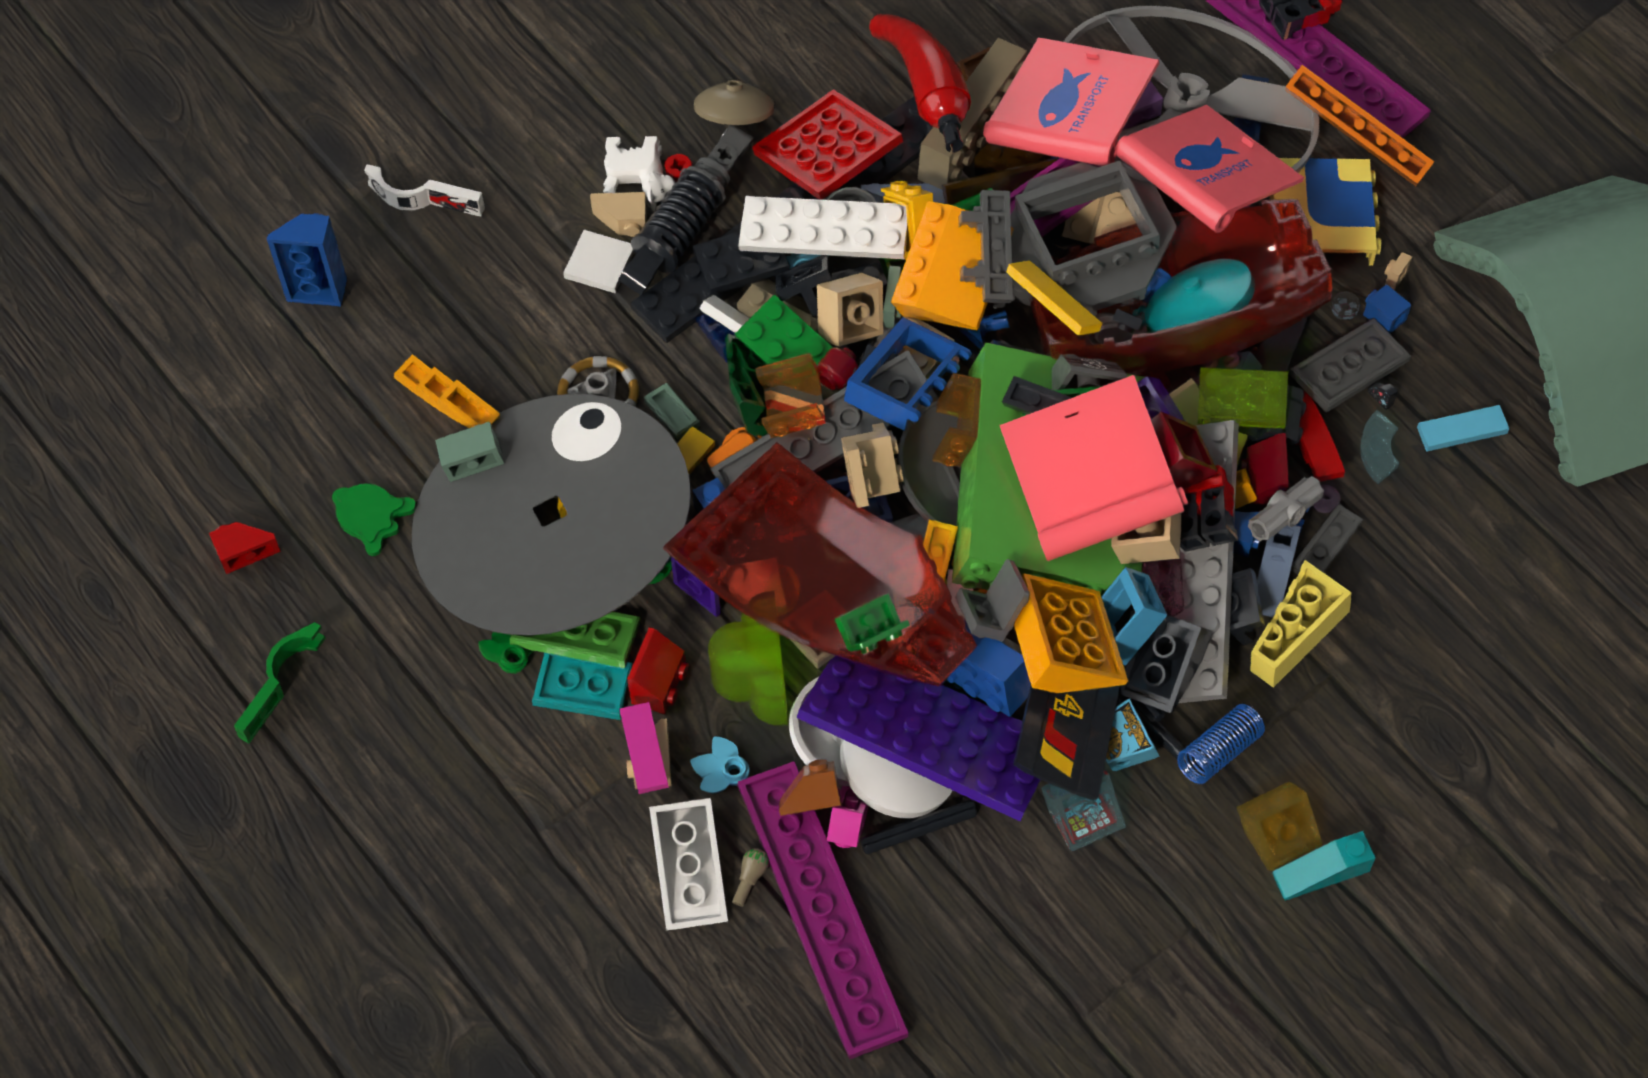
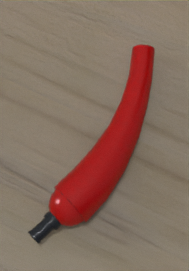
(934, 75)

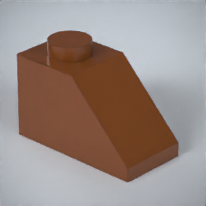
(812, 789)

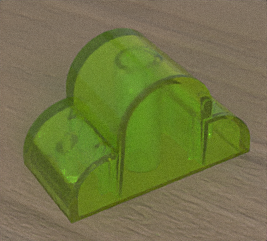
(749, 667)

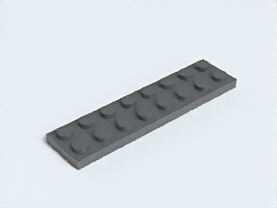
(823, 444)

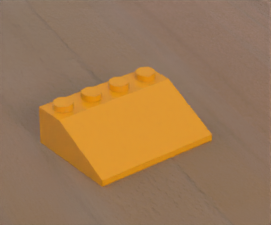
(931, 275)
(1067, 638)

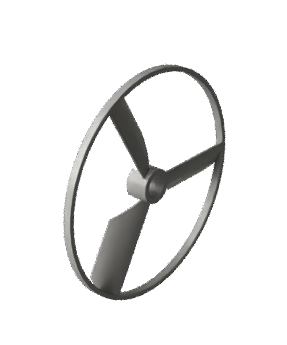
(1239, 99)

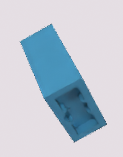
(1134, 589)

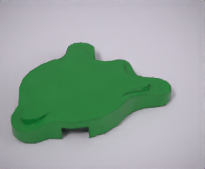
(370, 513)

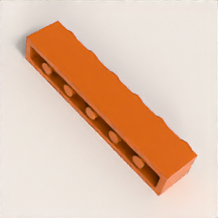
(1359, 125)

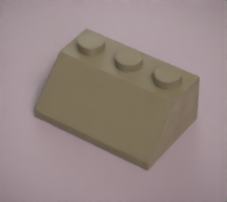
(762, 291)

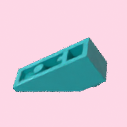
(1325, 866)

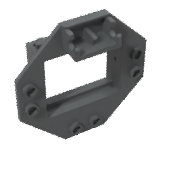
(1108, 274)

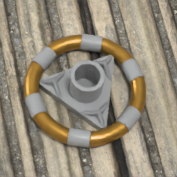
(600, 383)

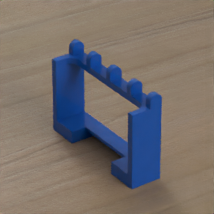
(921, 340)

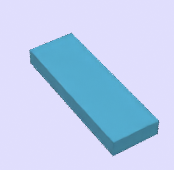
(1463, 428)

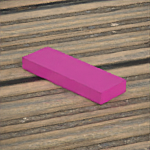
(644, 748)

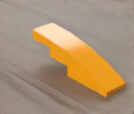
(444, 394)

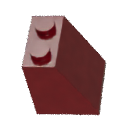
(1183, 450)

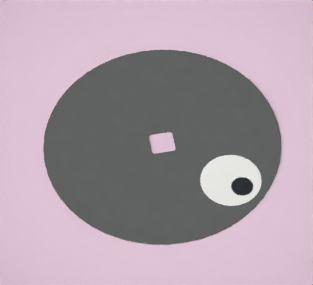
(622, 501)

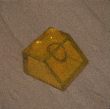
(1280, 825)

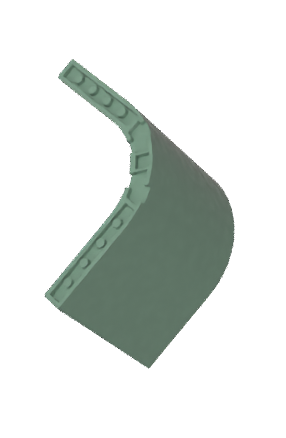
(1583, 287)

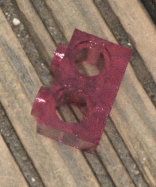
(1168, 583)

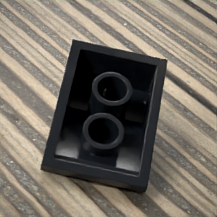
(1166, 663)

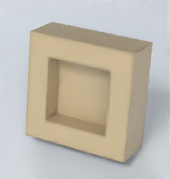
(1397, 270)

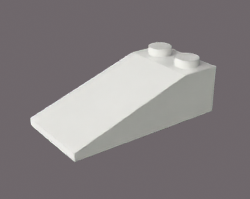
(688, 864)

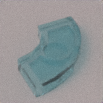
(1376, 447)

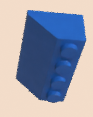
(308, 260)

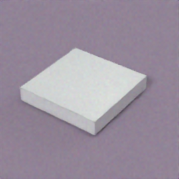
(598, 261)

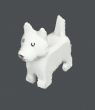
(637, 166)

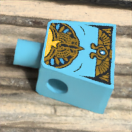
(1128, 739)

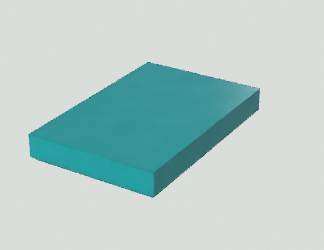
(581, 686)

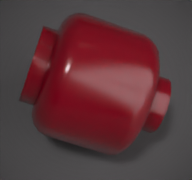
(837, 368)

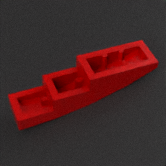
(1318, 444)

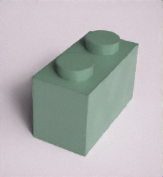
(469, 451)

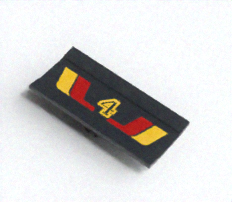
(1067, 738)

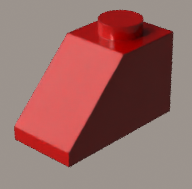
(242, 545)

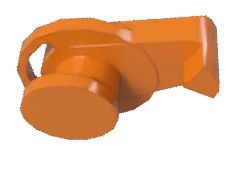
(733, 443)

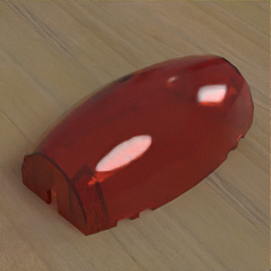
(1269, 239)

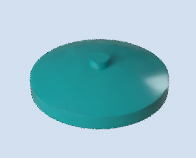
(1200, 294)

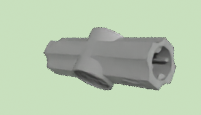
(1285, 508)

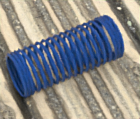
(1200, 757)

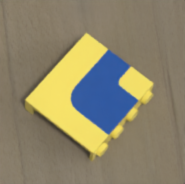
(1338, 204)

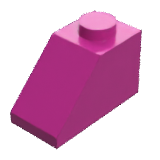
(847, 820)

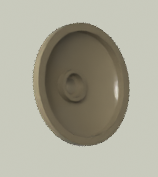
(734, 103)

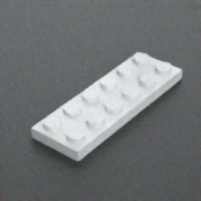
(824, 227)

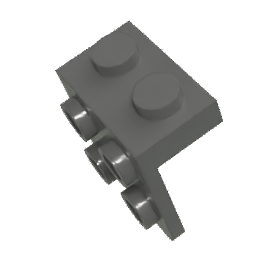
(995, 612)

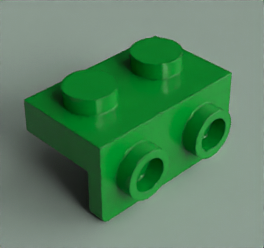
(869, 624)

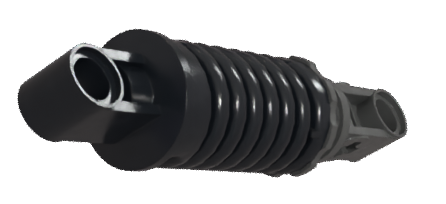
(684, 212)

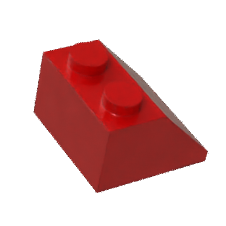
(657, 672)

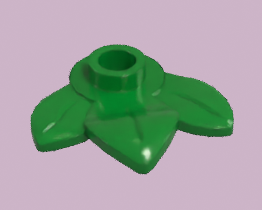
(500, 650)

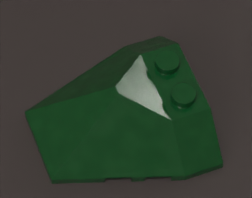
(745, 386)

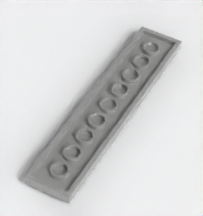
(1209, 579)

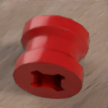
(674, 163)

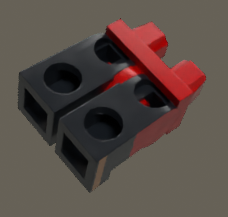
(1295, 15)
(1208, 514)

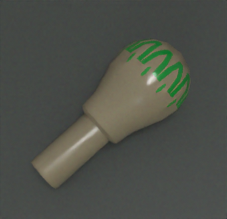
(752, 868)

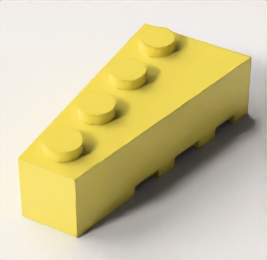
(1300, 622)

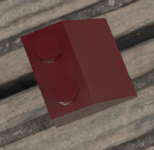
(1266, 469)

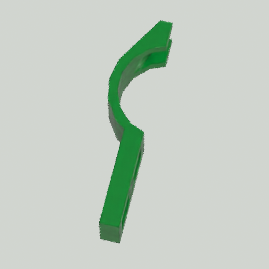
(271, 692)

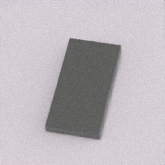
(1349, 365)

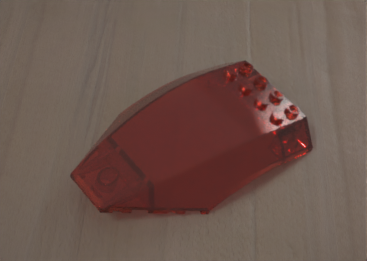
(804, 554)

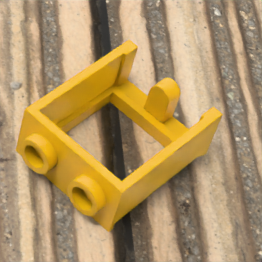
(915, 201)

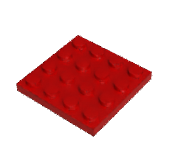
(827, 144)

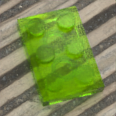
(1245, 396)

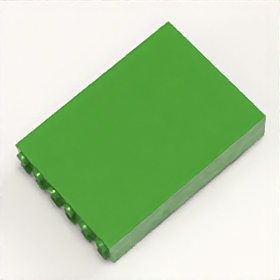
(991, 503)

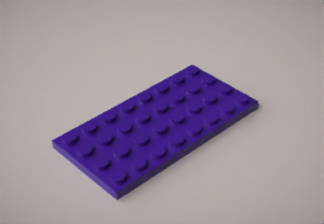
(924, 731)

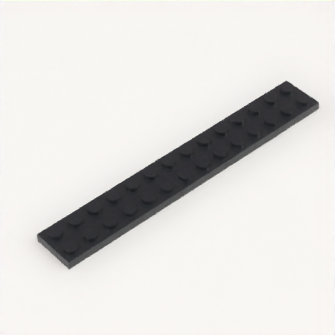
(677, 298)

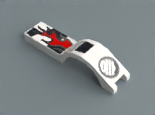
(430, 193)

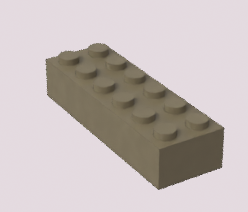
(986, 89)

